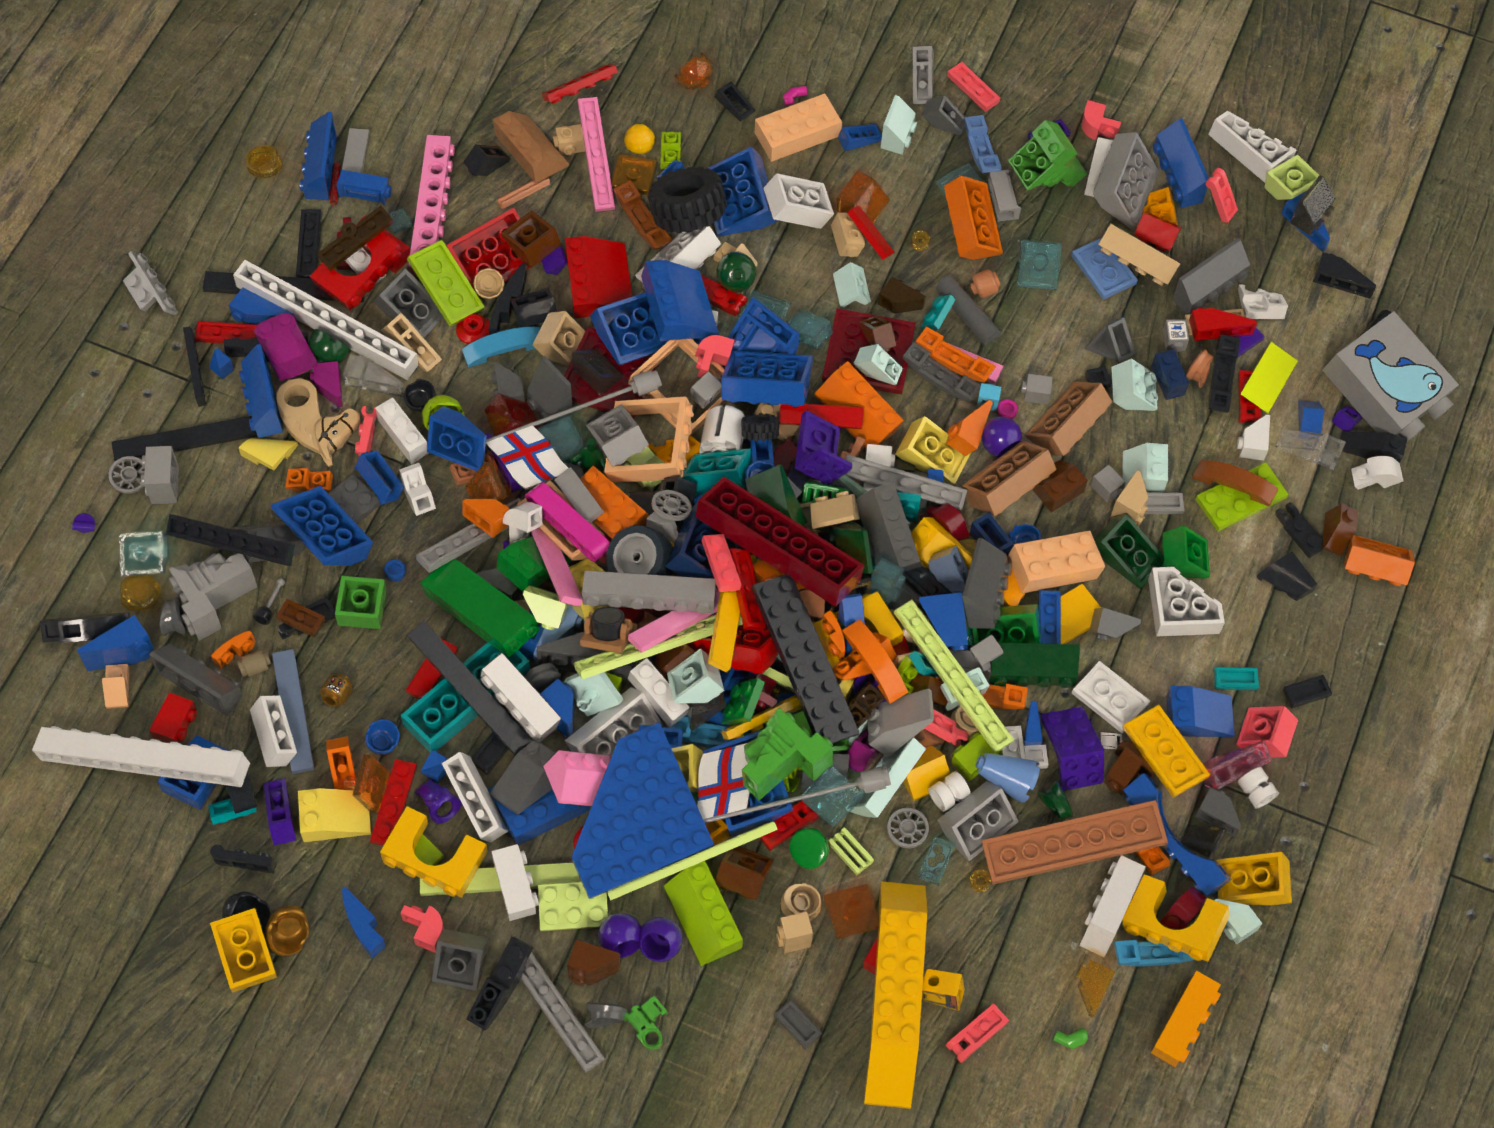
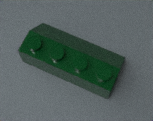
(1036, 665)

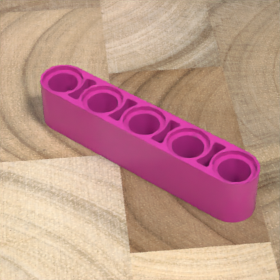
(569, 522)

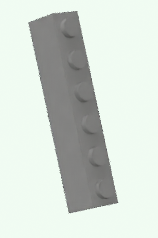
(649, 592)

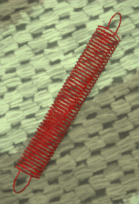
(332, 187)

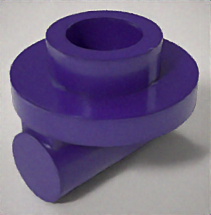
(83, 523)

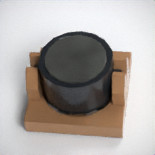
(608, 626)

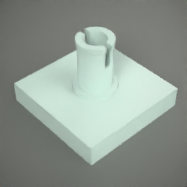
(594, 693)

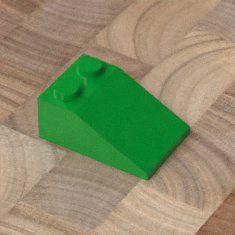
(524, 564)

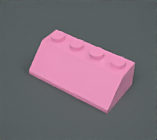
(576, 776)

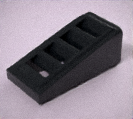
(735, 94)

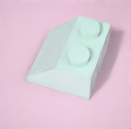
(898, 127)
(1151, 461)
(695, 680)

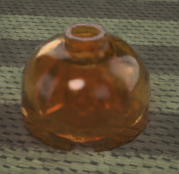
(695, 73)

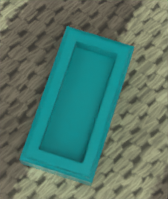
(922, 664)
(1236, 678)

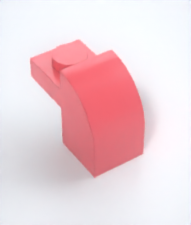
(1095, 124)
(714, 349)
(429, 925)

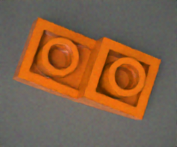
(303, 480)
(836, 640)
(237, 645)

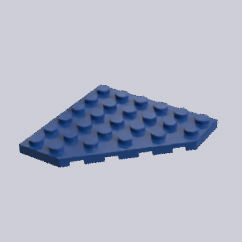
(639, 816)

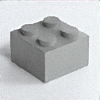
(160, 475)

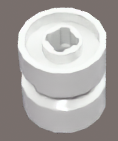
(1259, 789)
(946, 793)

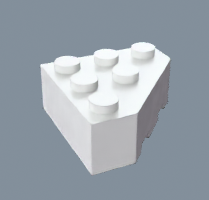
(1182, 605)

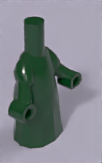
(590, 456)

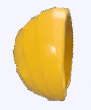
(639, 139)

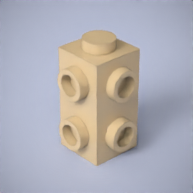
(569, 139)
(847, 235)

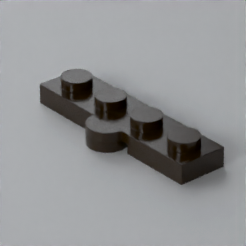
(355, 237)

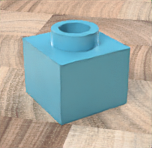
(989, 392)

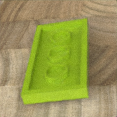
(445, 283)
(1228, 506)

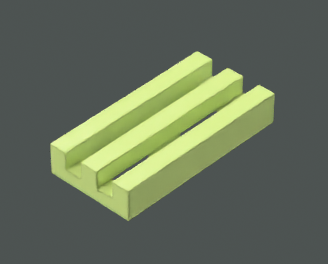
(838, 837)

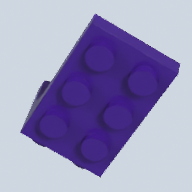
(818, 450)
(1076, 747)

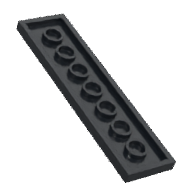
(804, 659)

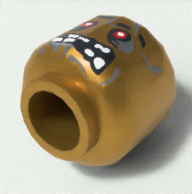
(336, 690)

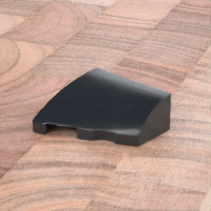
(1289, 577)

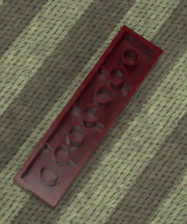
(779, 541)

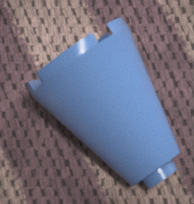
(1009, 773)

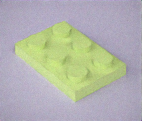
(568, 907)

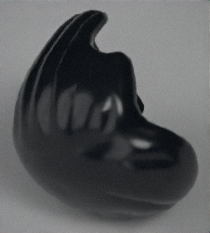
(245, 901)

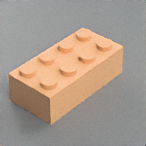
(798, 127)
(1056, 561)

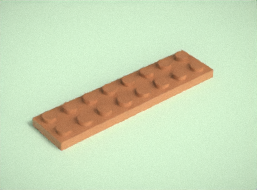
(1074, 842)

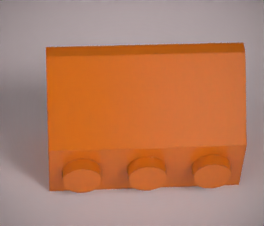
(1379, 560)

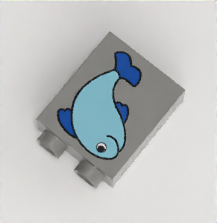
(1392, 378)

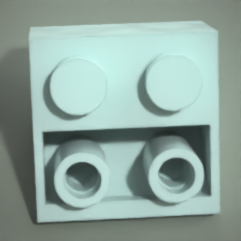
(1134, 386)

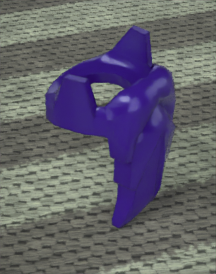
(434, 796)

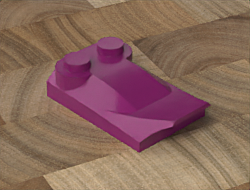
(285, 346)

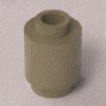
(253, 663)

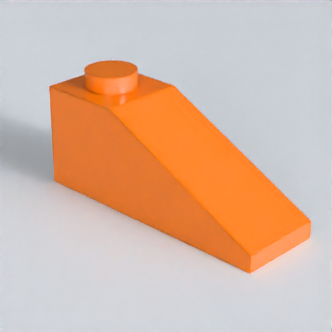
(968, 432)

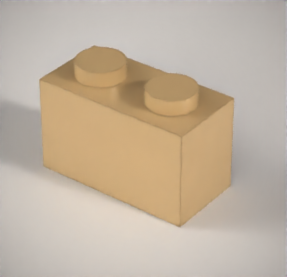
(794, 932)

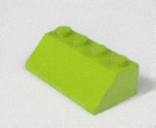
(703, 913)

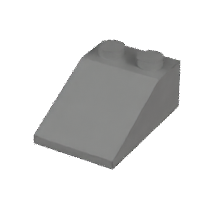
(617, 435)
(900, 721)

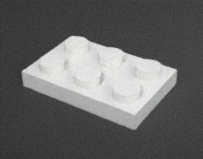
(1110, 696)

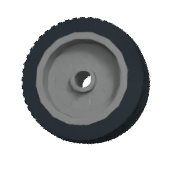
(639, 552)

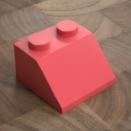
(1269, 724)

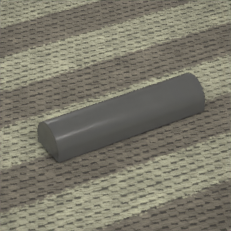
(969, 310)

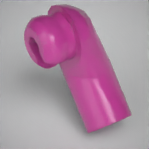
(794, 92)

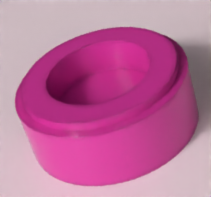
(1007, 408)

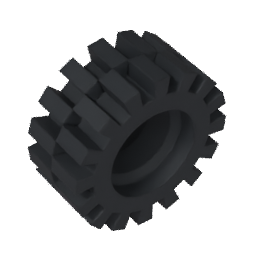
(760, 427)

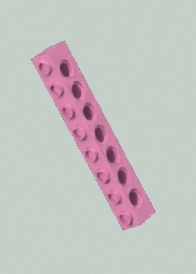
(432, 193)

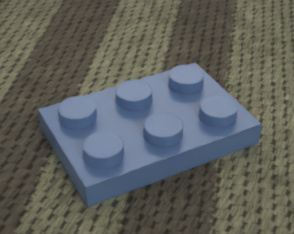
(1103, 271)

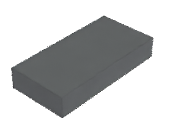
(798, 1024)

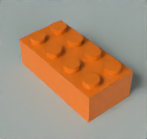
(618, 508)

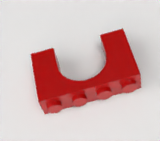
(351, 289)

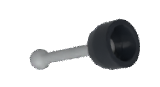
(263, 614)

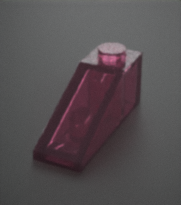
(1236, 764)

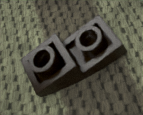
(865, 702)

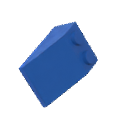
(456, 439)
(122, 644)
(1200, 712)

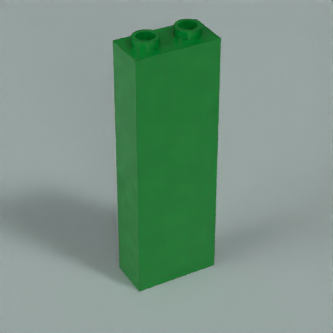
(480, 607)

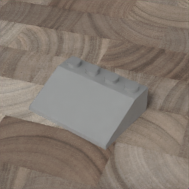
(1126, 179)

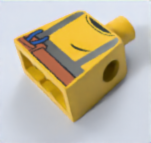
(943, 988)

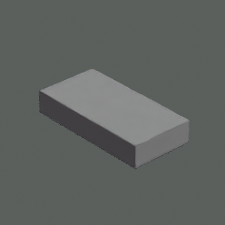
(1165, 503)

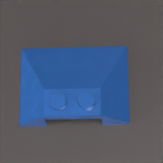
(763, 331)

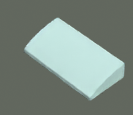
(898, 766)

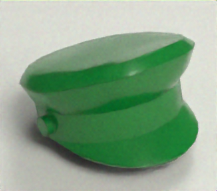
(809, 848)

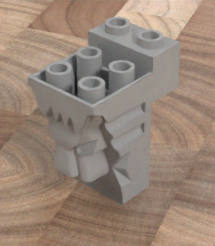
(208, 587)

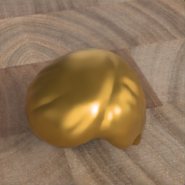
(287, 930)

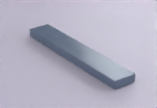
(292, 701)

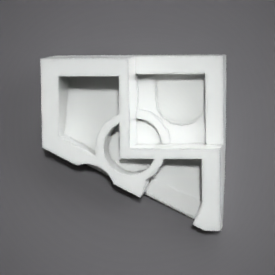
(1262, 304)

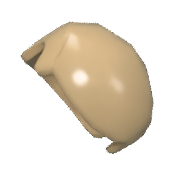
(488, 283)

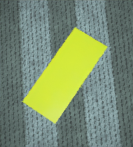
(1269, 377)

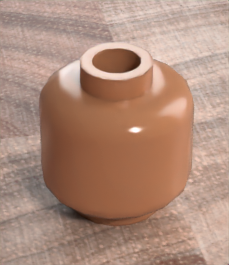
(985, 283)

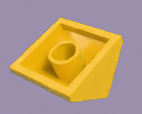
(926, 772)

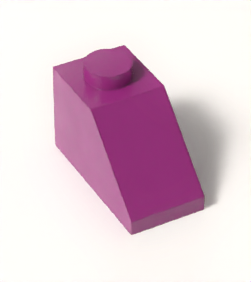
(328, 381)
(861, 753)

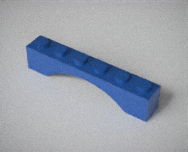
(1205, 872)

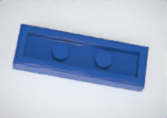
(1050, 616)

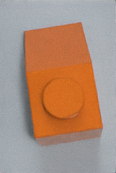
(486, 514)
(340, 760)

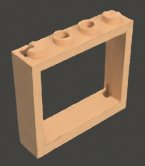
(690, 348)
(659, 471)

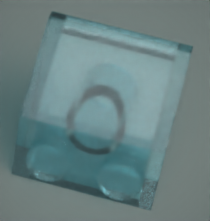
(1039, 264)
(143, 553)

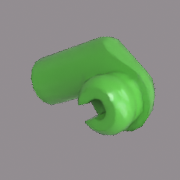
(1073, 1040)

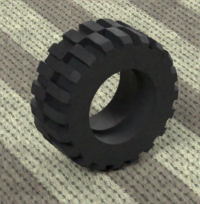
(687, 200)

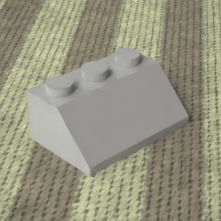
(978, 817)

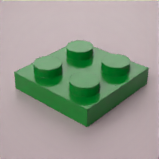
(742, 702)

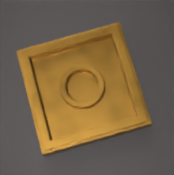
(637, 170)

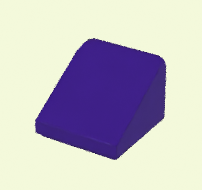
(554, 261)
(1347, 418)

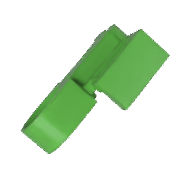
(646, 1017)

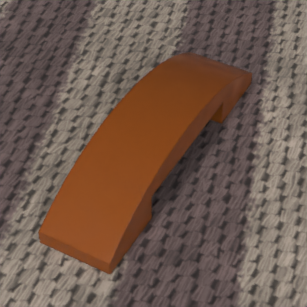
(640, 216)
(1236, 478)

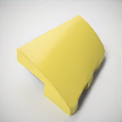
(267, 451)

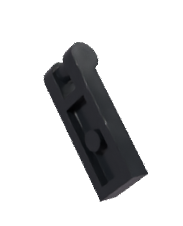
(242, 859)

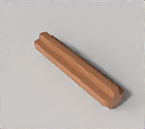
(522, 192)

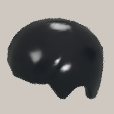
(418, 394)

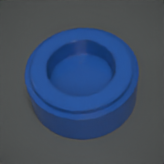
(395, 570)

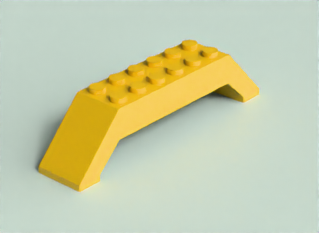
(897, 995)

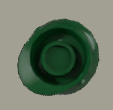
(1056, 801)

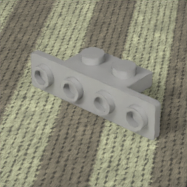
(145, 286)

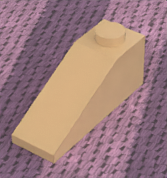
(405, 334)

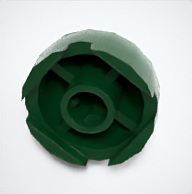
(736, 271)
(326, 348)

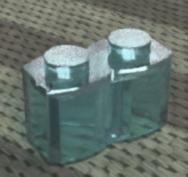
(812, 329)
(887, 580)

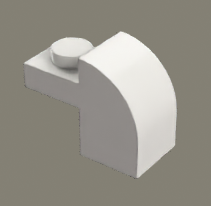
(1378, 470)
(416, 489)
(523, 520)

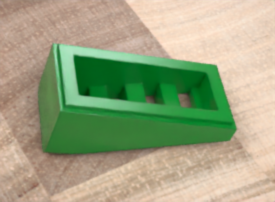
(809, 491)

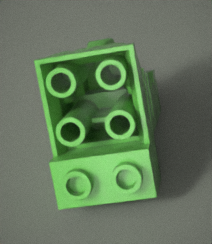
(1047, 159)
(780, 751)

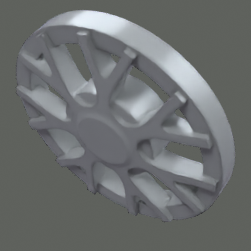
(128, 475)
(671, 505)
(907, 828)

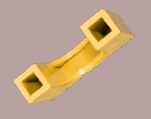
(876, 618)
(451, 876)
(1196, 940)

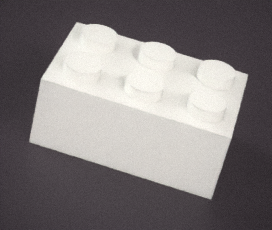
(798, 201)

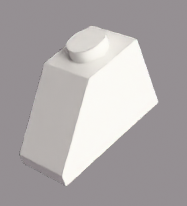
(1255, 440)

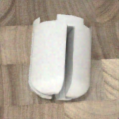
(722, 430)

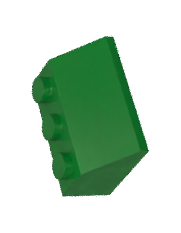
(1015, 625)

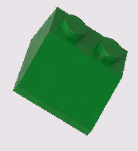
(1186, 552)

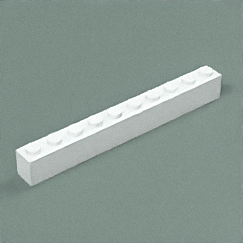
(328, 320)
(141, 756)

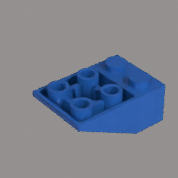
(188, 791)

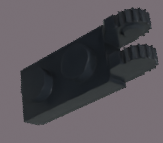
(1300, 530)

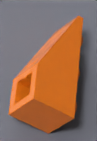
(853, 664)

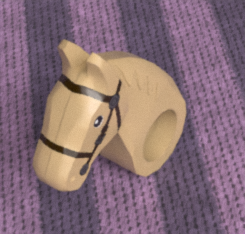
(306, 425)

